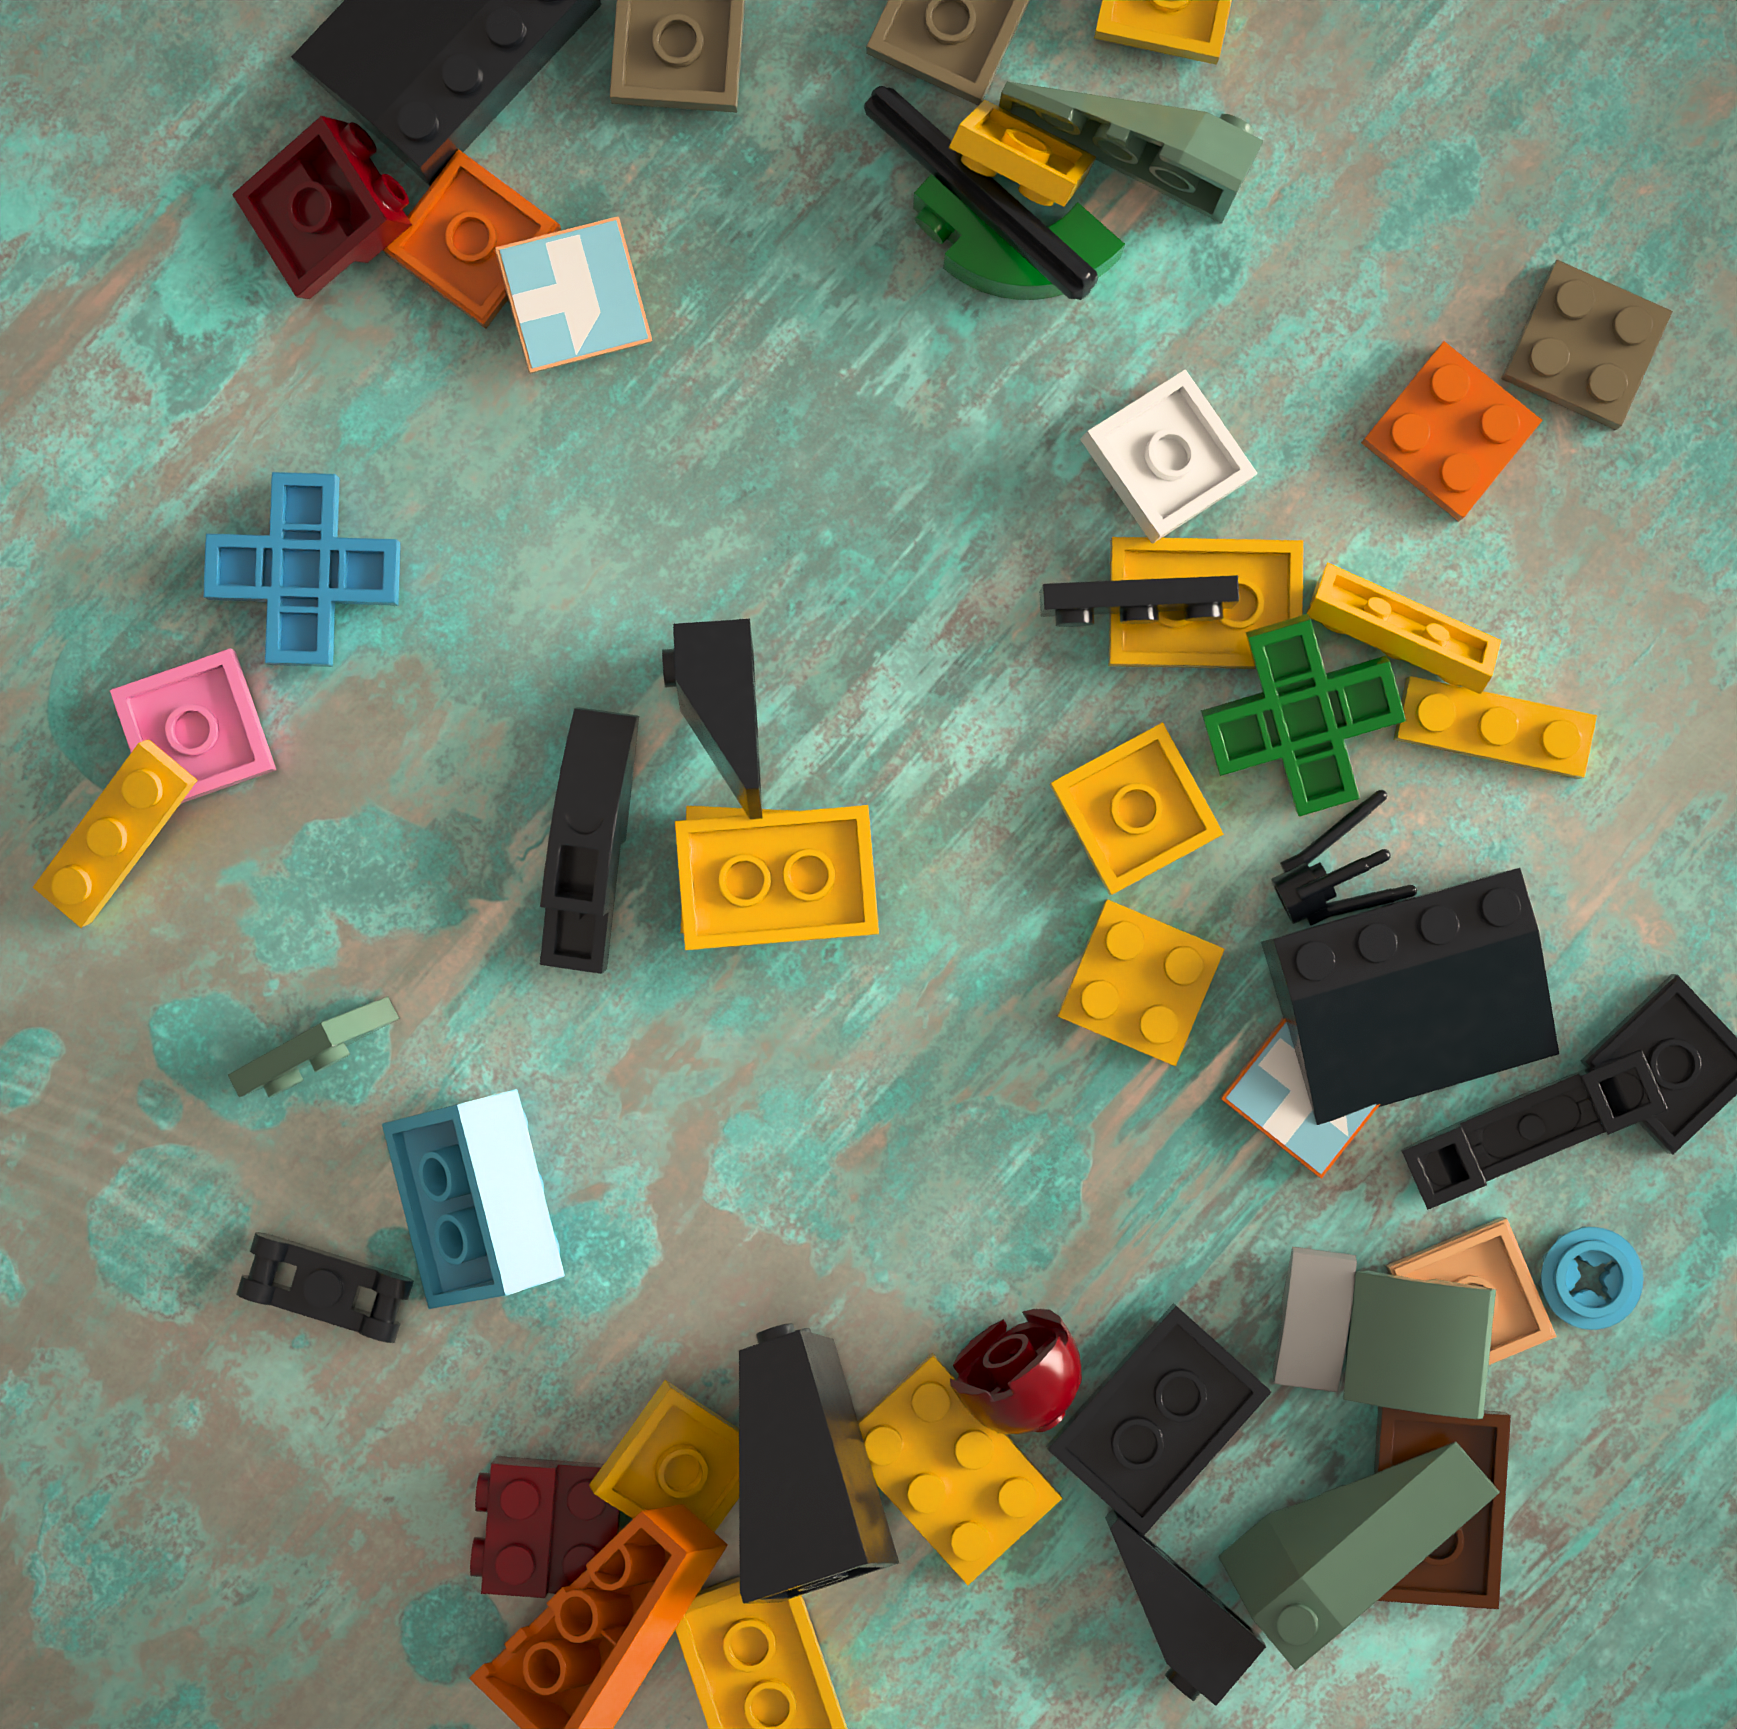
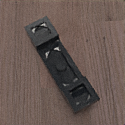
(1533, 1127)

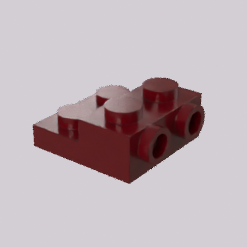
(323, 205)
(538, 1525)

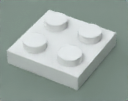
(1168, 456)

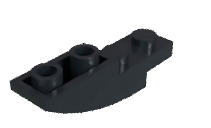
(586, 839)

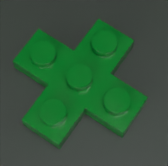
(1303, 715)

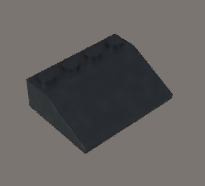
(435, 69)
(1415, 995)

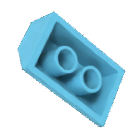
(473, 1200)

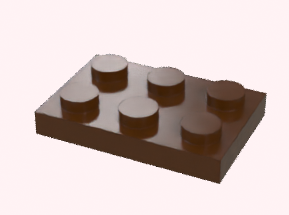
(1469, 1563)

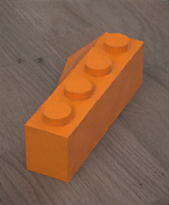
(606, 1628)

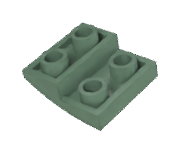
(1419, 1345)

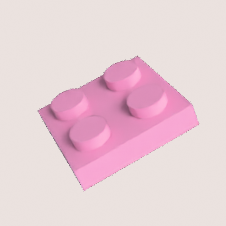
(200, 720)

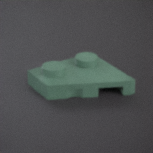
(317, 1047)

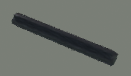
(981, 194)

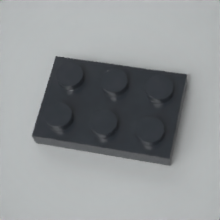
(1158, 1419)

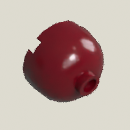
(1019, 1376)

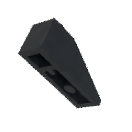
(718, 699)
(1194, 1629)

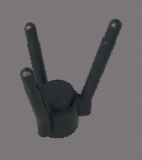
(1307, 889)

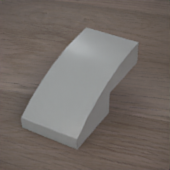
(1315, 1319)

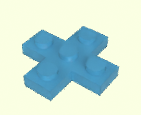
(302, 569)

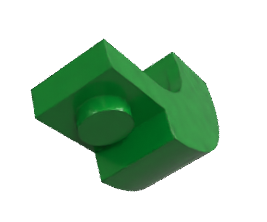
(989, 262)

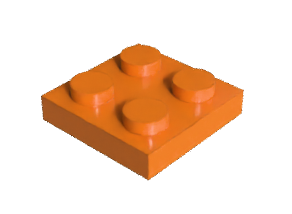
(1451, 431)

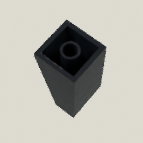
(803, 1472)

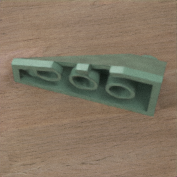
(1165, 147)
(1336, 1554)

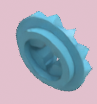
(1620, 1281)

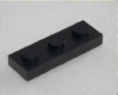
(1139, 600)

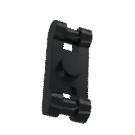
(325, 1287)

